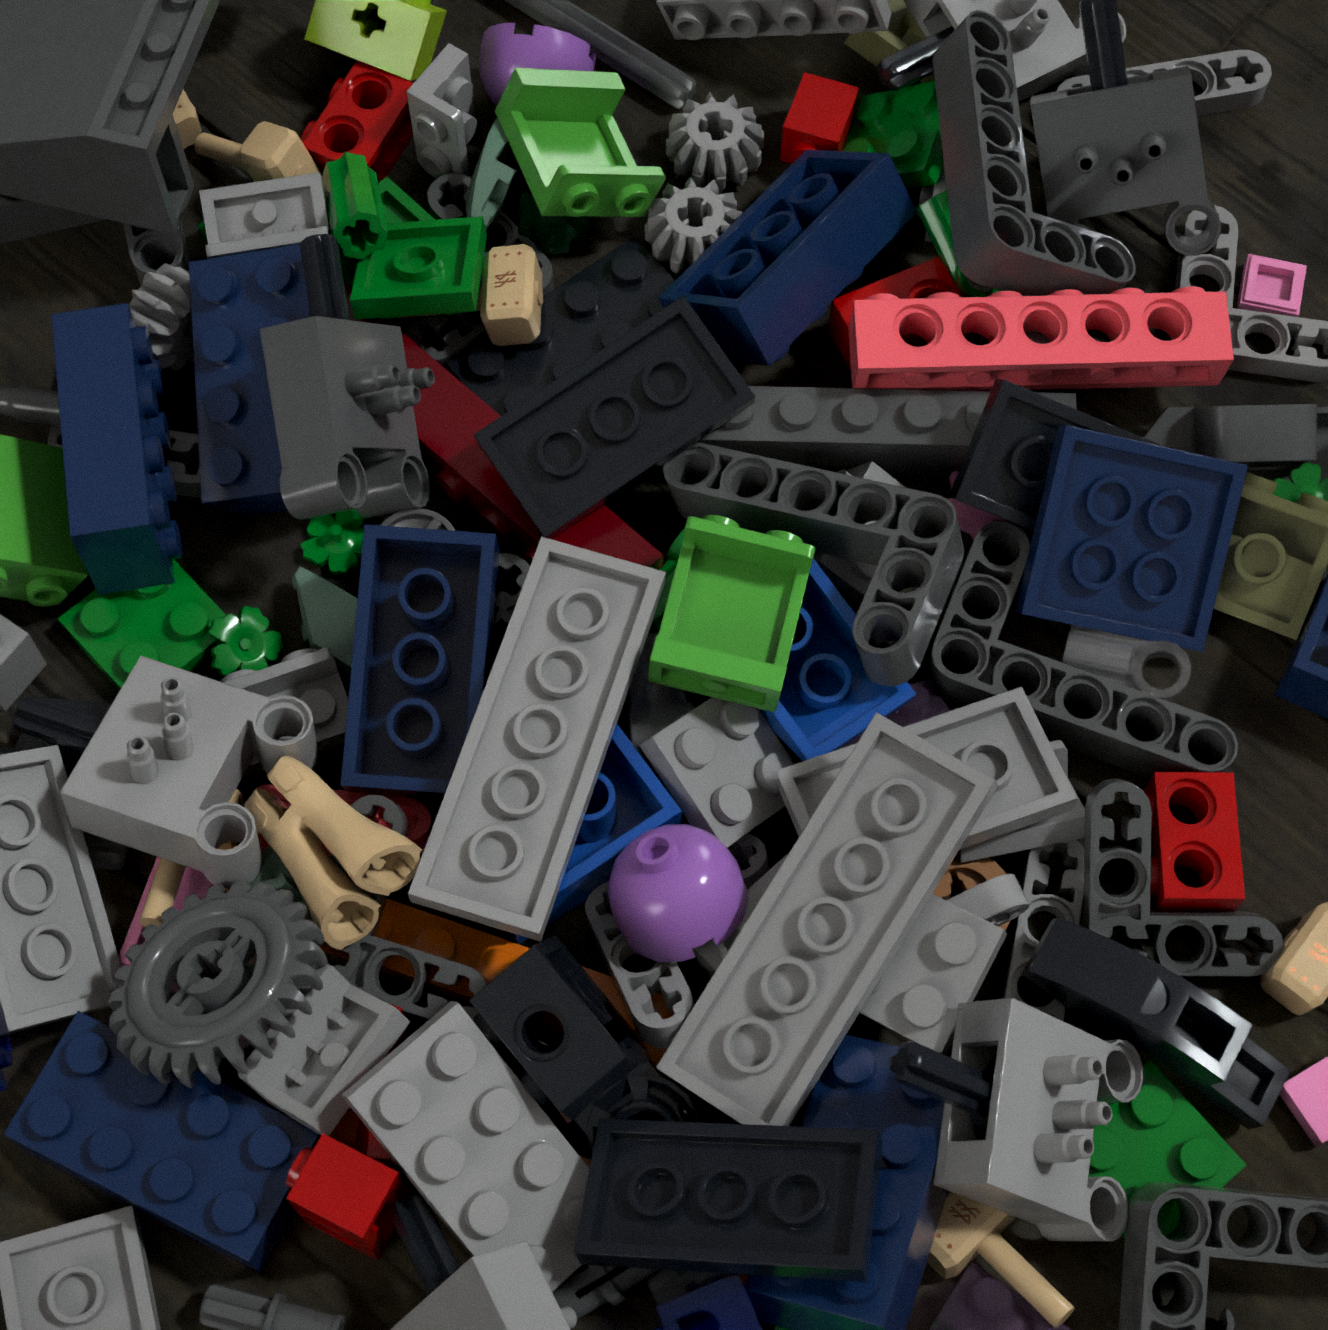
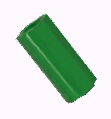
(354, 206)

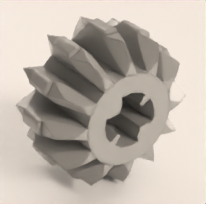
(715, 142)
(688, 223)
(165, 309)

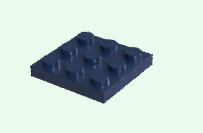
(1131, 538)

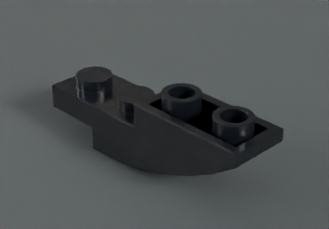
(1162, 1015)

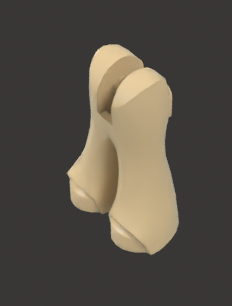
(368, 852)

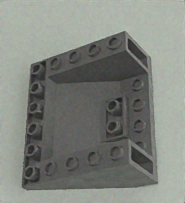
(94, 105)

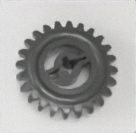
(214, 981)

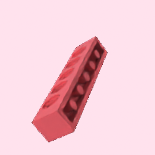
(1072, 359)

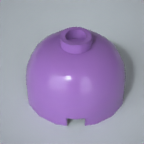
(544, 49)
(676, 892)

